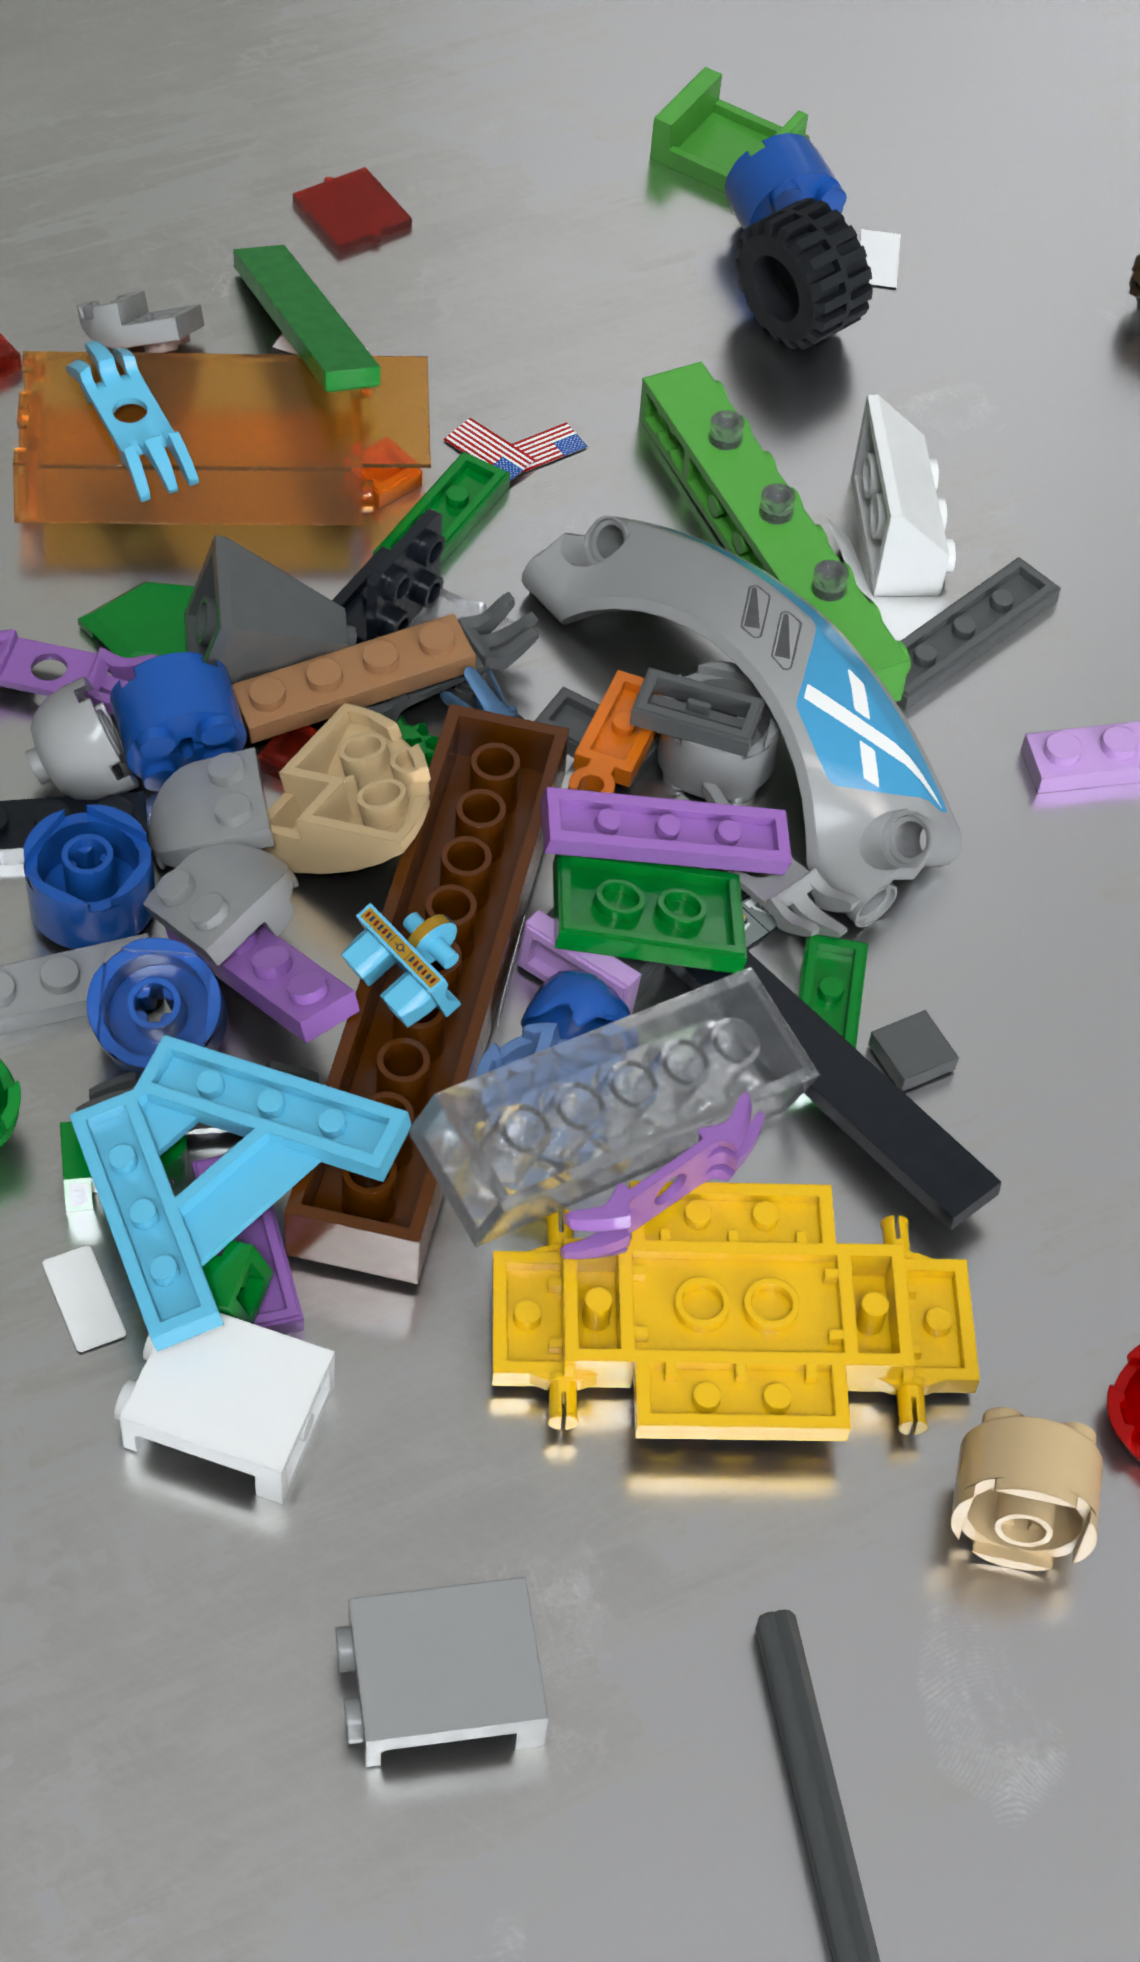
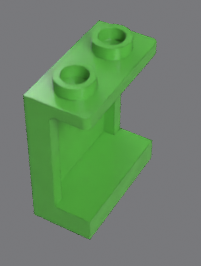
(707, 135)

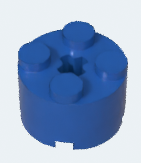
(779, 176)
(176, 715)
(88, 876)
(134, 982)

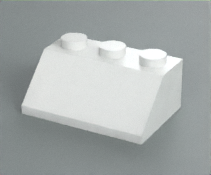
(900, 506)

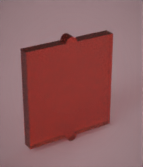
(352, 210)

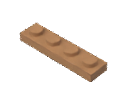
(353, 675)

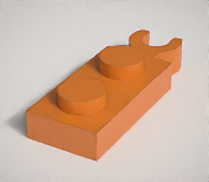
(611, 746)

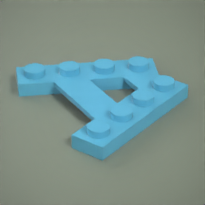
(286, 1133)

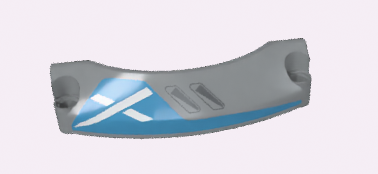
(851, 747)

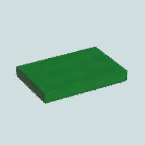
(649, 912)

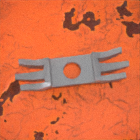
(781, 891)

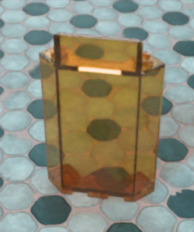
(255, 428)

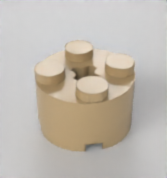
(1028, 1490)

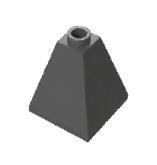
(258, 615)

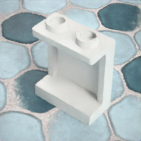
(232, 1400)

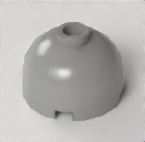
(78, 745)

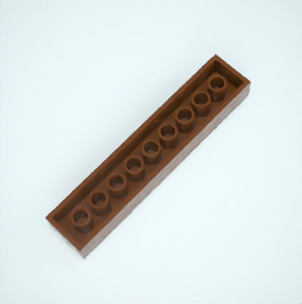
(478, 869)

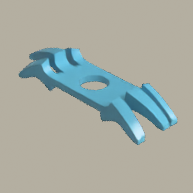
(133, 439)

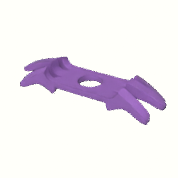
(21, 655)
(715, 1156)

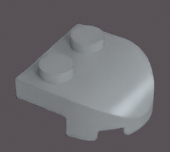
(130, 324)
(210, 805)
(223, 897)

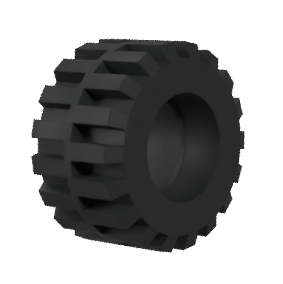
(804, 273)

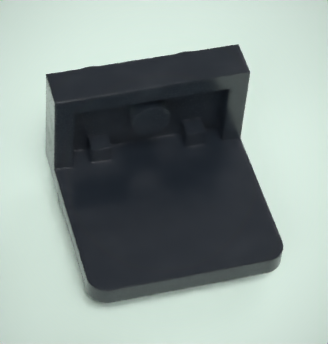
(396, 582)

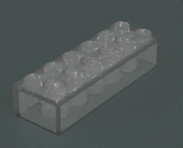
(607, 1104)

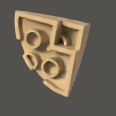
(350, 796)

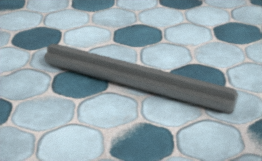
(815, 1789)

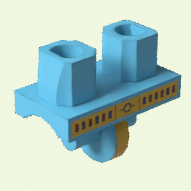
(421, 985)

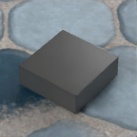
(913, 1050)

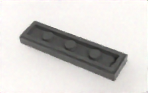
(974, 626)

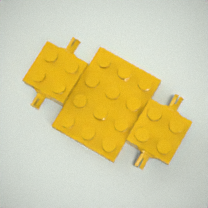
(737, 1319)

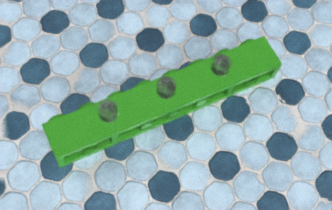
(757, 510)

